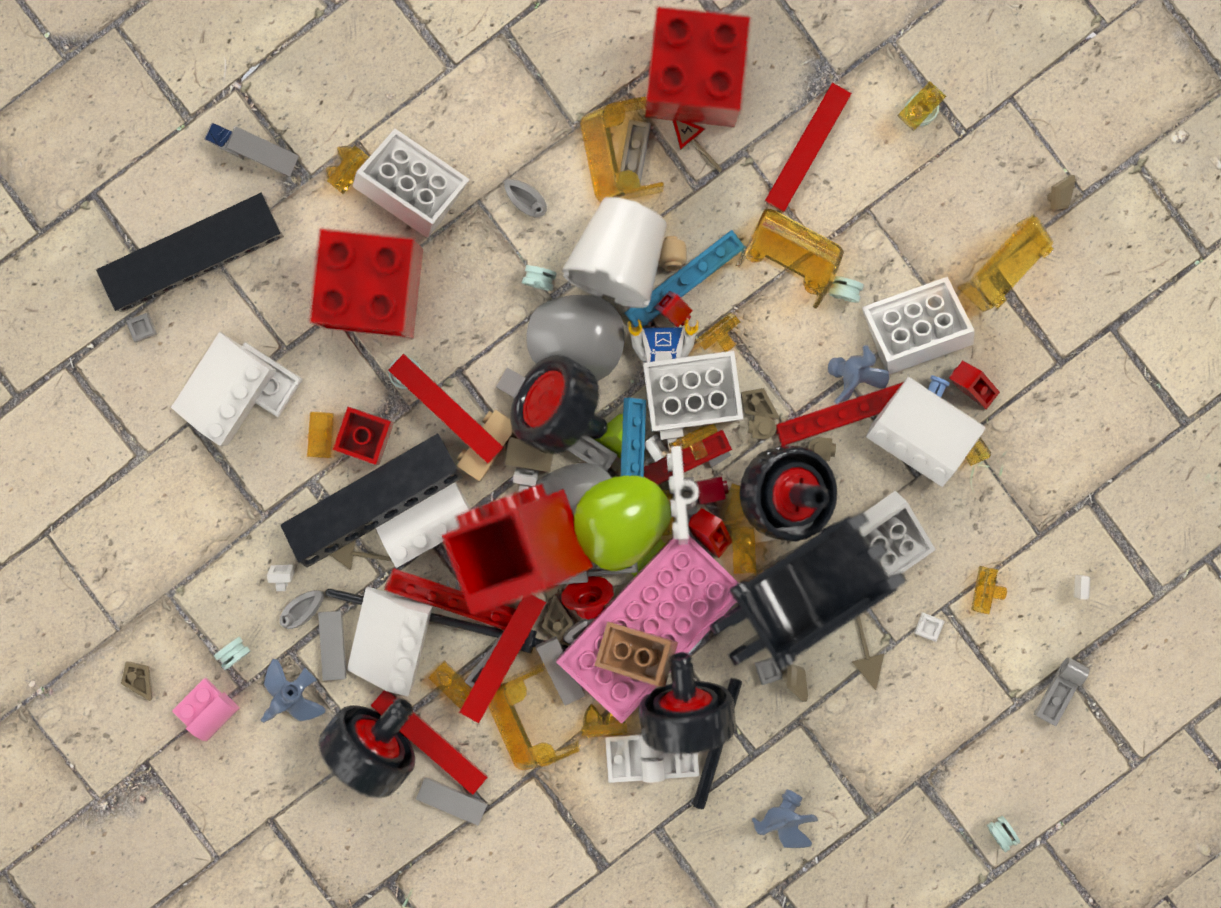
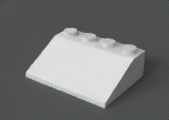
(410, 182)
(918, 325)
(223, 389)
(693, 391)
(925, 431)
(422, 524)
(899, 530)
(389, 640)

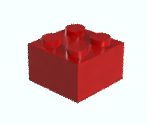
(363, 435)

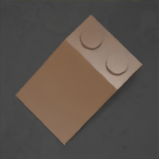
(636, 654)

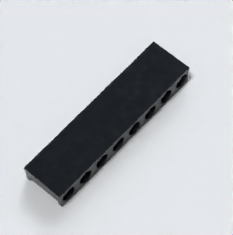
(189, 253)
(370, 500)

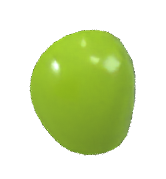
(621, 521)

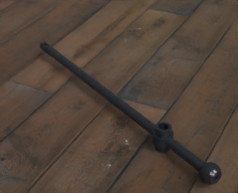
(530, 642)

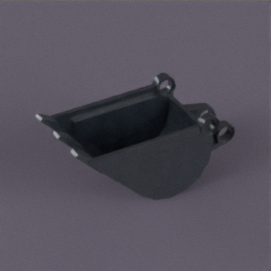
(810, 592)

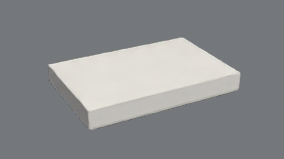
(280, 387)

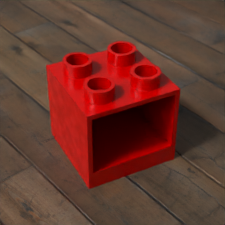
(697, 66)
(366, 283)
(515, 547)

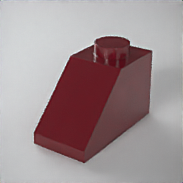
(711, 490)

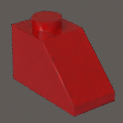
(674, 309)
(974, 384)
(710, 532)

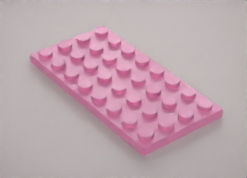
(670, 597)

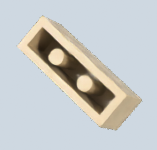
(500, 428)

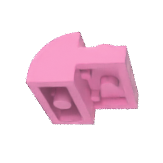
(205, 710)

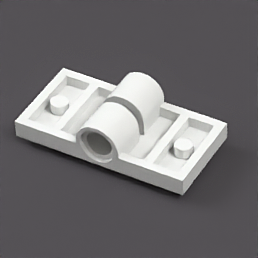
(677, 486)
(634, 760)

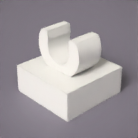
(671, 435)
(656, 448)
(525, 477)
(280, 575)

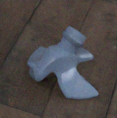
(857, 371)
(288, 695)
(786, 822)

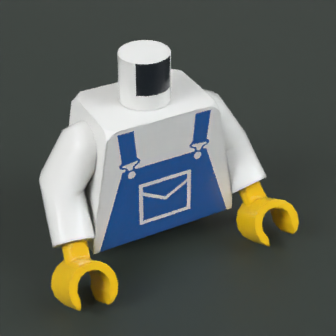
(662, 343)

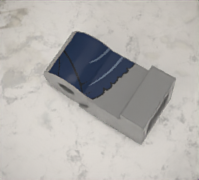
(219, 137)

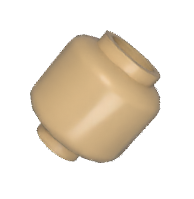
(673, 254)

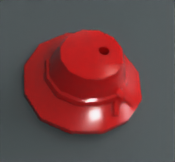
(588, 597)

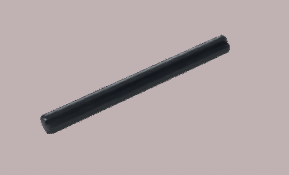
(713, 757)

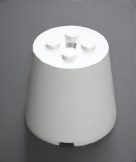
(618, 253)

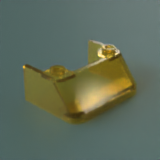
(601, 156)
(795, 249)
(1008, 264)
(512, 731)

